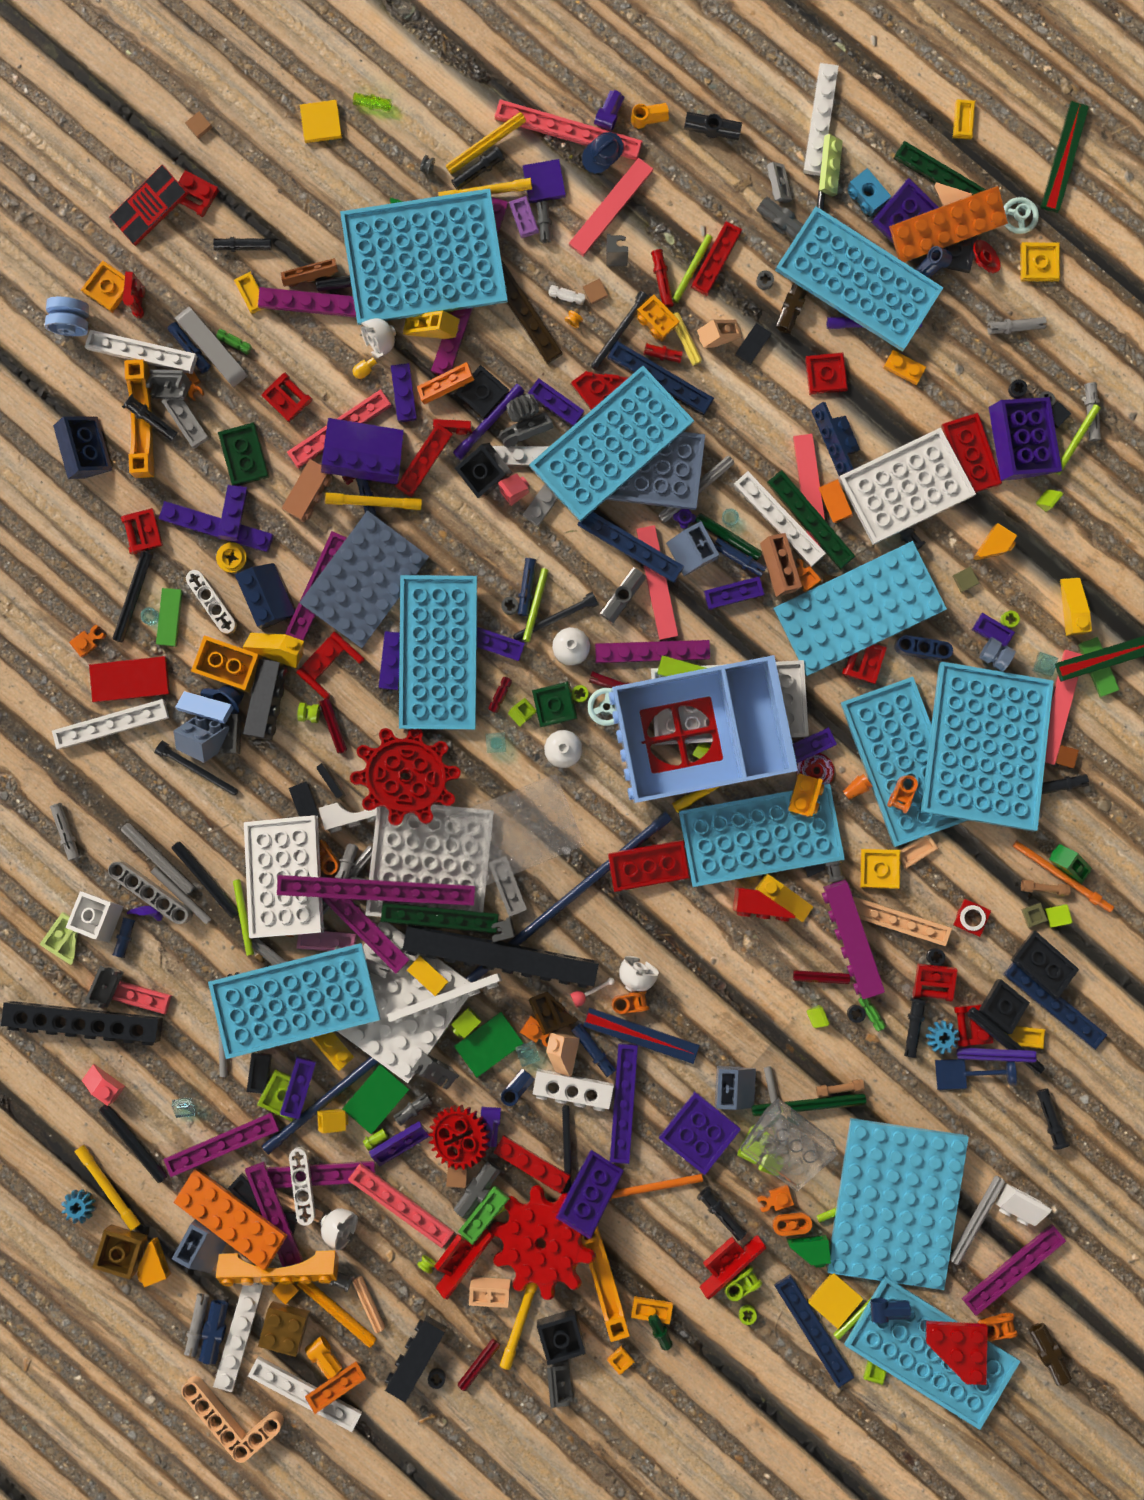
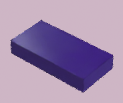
(990, 628)

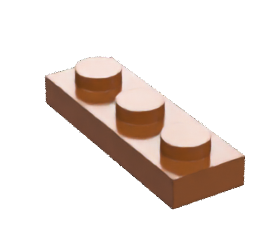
(309, 272)

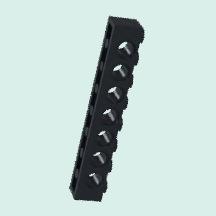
(13, 1011)

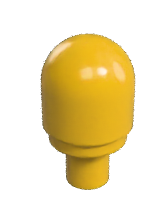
(363, 368)

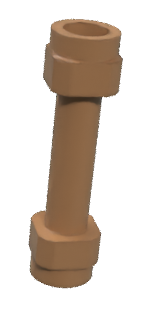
(1060, 889)
(856, 1085)

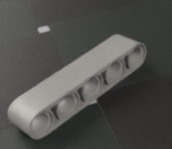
(211, 346)
(141, 891)

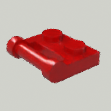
(199, 190)
(133, 294)
(281, 401)
(147, 529)
(869, 665)
(935, 976)
(978, 1035)

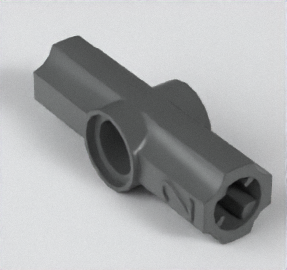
(781, 219)
(630, 585)
(477, 1190)

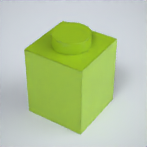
(465, 1023)

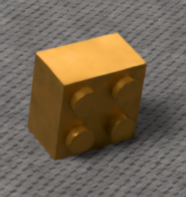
(119, 1251)
(283, 1328)

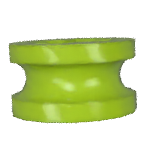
(1014, 615)
(577, 688)
(426, 1264)
(741, 1314)

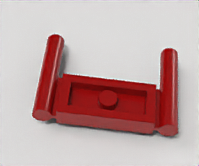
(323, 658)

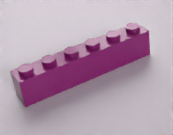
(853, 938)

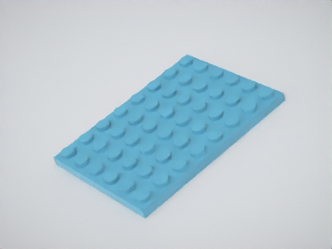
(424, 256)
(987, 746)
(897, 1203)

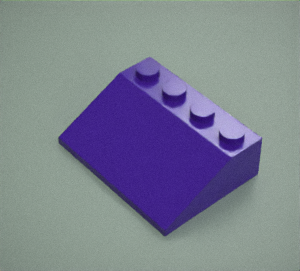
(1025, 438)
(362, 451)

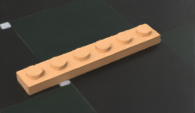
(902, 921)

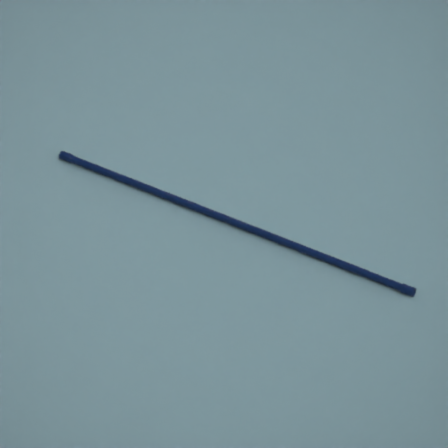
(656, 825)

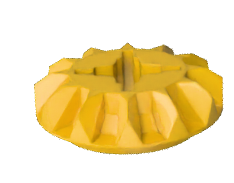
(227, 550)

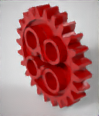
(451, 1120)

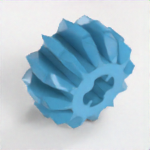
(939, 1030)
(73, 1211)

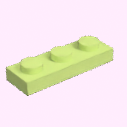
(830, 165)

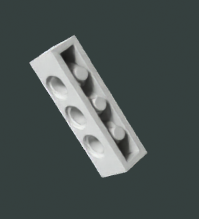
(545, 1077)

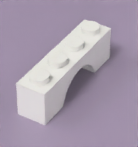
(335, 817)

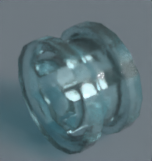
(724, 517)
(155, 613)

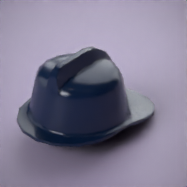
(602, 152)
(225, 694)

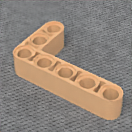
(228, 1423)

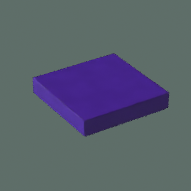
(546, 181)

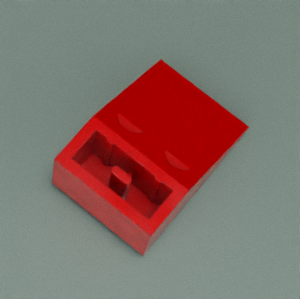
(753, 901)

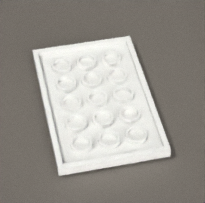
(906, 486)
(277, 849)

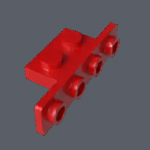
(458, 1261)
(728, 1262)

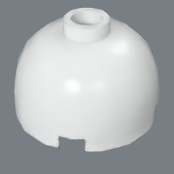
(379, 336)
(571, 646)
(563, 749)
(637, 975)
(337, 1227)

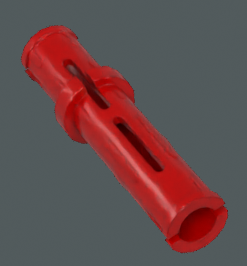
(660, 270)

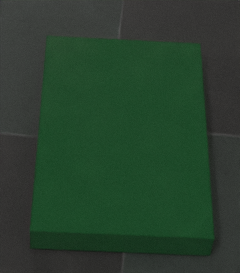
(243, 454)

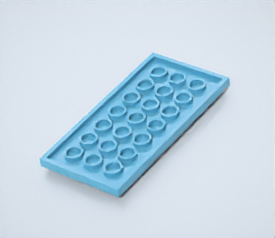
(859, 279)
(611, 443)
(860, 608)
(438, 652)
(894, 742)
(758, 837)
(294, 1000)
(903, 1352)

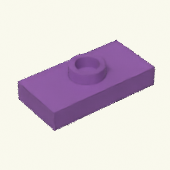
(523, 217)

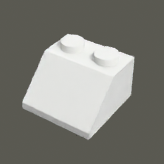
(94, 917)
(1021, 1205)

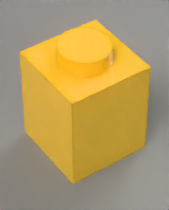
(332, 1121)

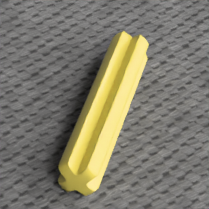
(687, 341)

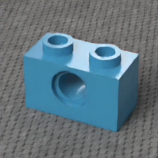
(868, 183)

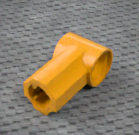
(651, 114)
(320, 1352)

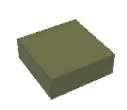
(965, 579)
(1034, 915)

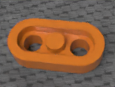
(791, 1224)

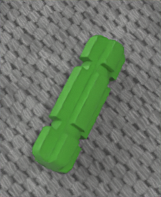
(233, 341)
(872, 1014)

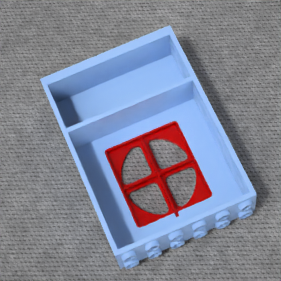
(744, 721)

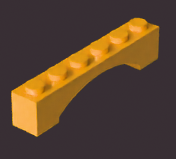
(141, 451)
(320, 1267)
(606, 1288)

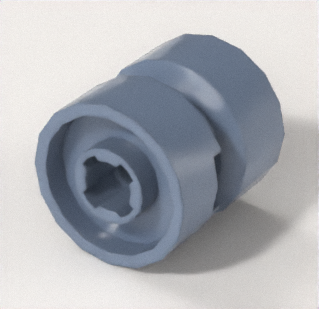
(997, 654)

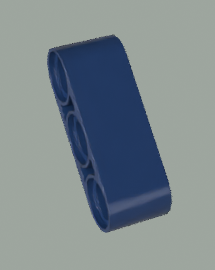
(932, 646)

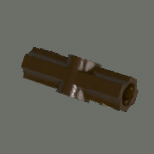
(791, 308)
(1050, 1354)

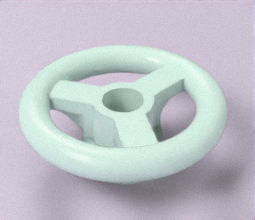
(1024, 208)
(592, 712)

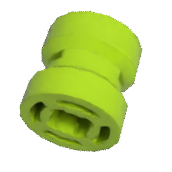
(308, 712)

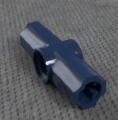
(214, 1332)

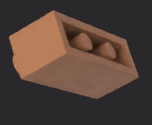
(306, 492)
(780, 564)

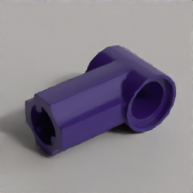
(608, 114)
(492, 1117)

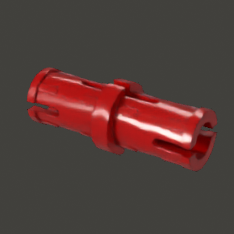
(663, 353)

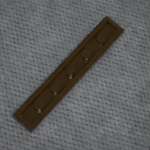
(529, 319)

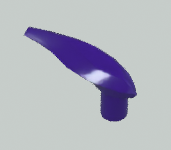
(146, 910)

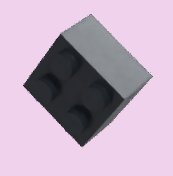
(483, 470)
(561, 1336)

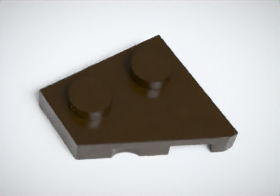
(550, 1013)

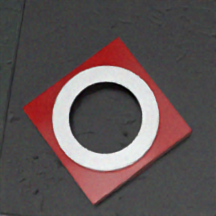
(960, 921)

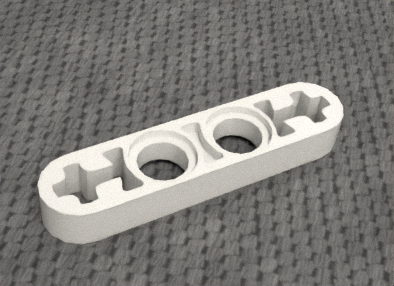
(211, 602)
(302, 1186)

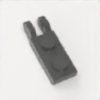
(526, 429)

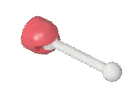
(579, 997)

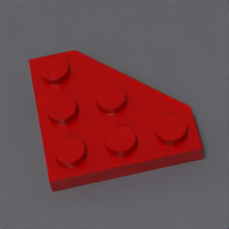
(596, 387)
(961, 1348)

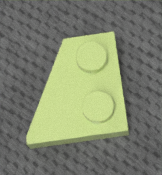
(61, 940)

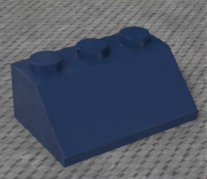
(82, 446)
(265, 595)

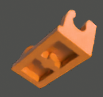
(835, 501)

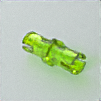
(372, 102)

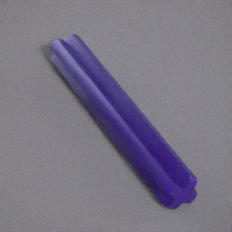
(996, 1055)

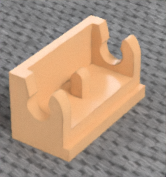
(489, 1292)

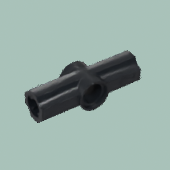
(700, 124)

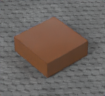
(1067, 757)

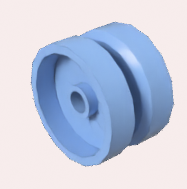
(67, 316)

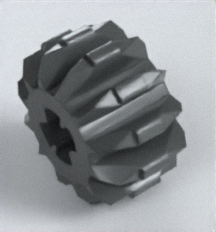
(522, 408)

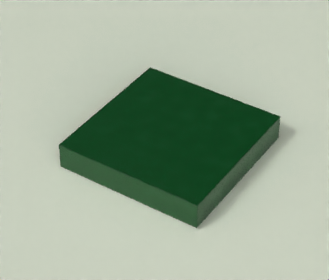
(554, 704)

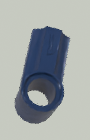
(933, 262)
(518, 1086)
(885, 1310)

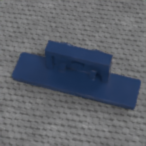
(837, 437)

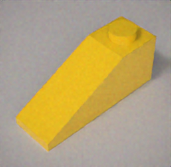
(432, 325)
(1075, 607)
(276, 647)
(785, 897)

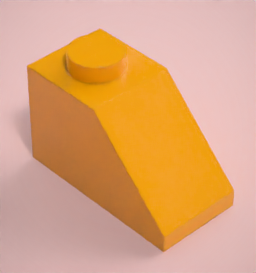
(996, 543)
(153, 1264)

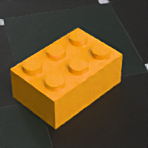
(226, 663)

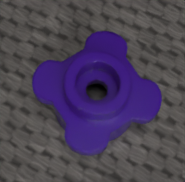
(684, 522)

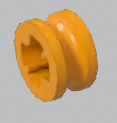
(573, 319)

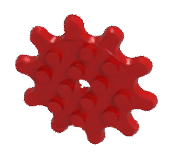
(405, 756)
(536, 1264)

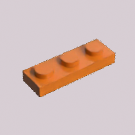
(445, 383)
(335, 1387)

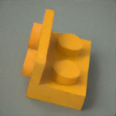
(657, 318)
(805, 795)

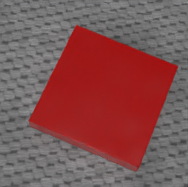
(826, 373)

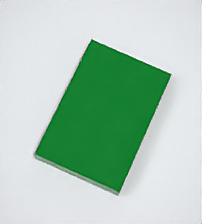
(488, 1044)
(376, 1098)

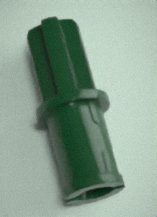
(660, 1332)

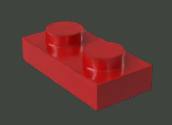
(456, 426)

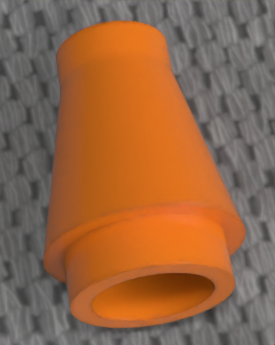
(857, 787)

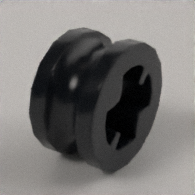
(1022, 384)
(930, 953)
(854, 1008)
(431, 1382)

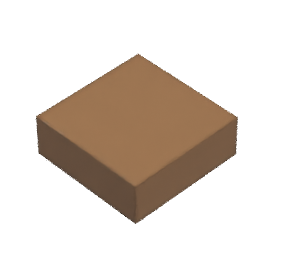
(198, 125)
(595, 291)
(456, 1178)

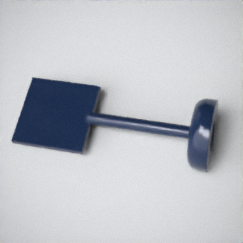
(952, 1074)

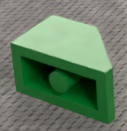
(1070, 863)
(812, 1249)

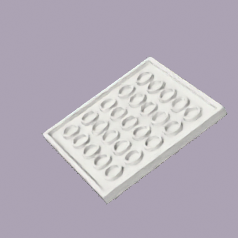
(420, 855)
(403, 1044)

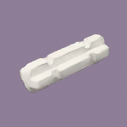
(567, 295)

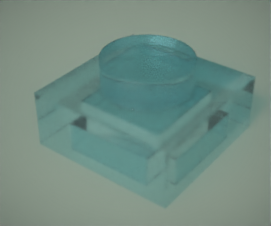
(1045, 664)
(496, 742)
(527, 1053)
(183, 1107)

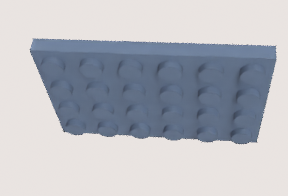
(669, 477)
(363, 579)

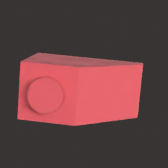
(513, 488)
(102, 1085)

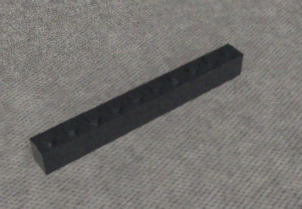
(500, 955)

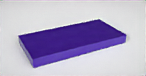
(590, 1194)

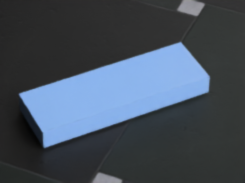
(204, 707)

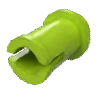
(375, 1139)

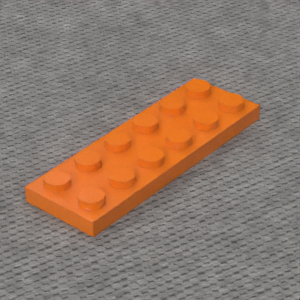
(949, 224)
(230, 1219)

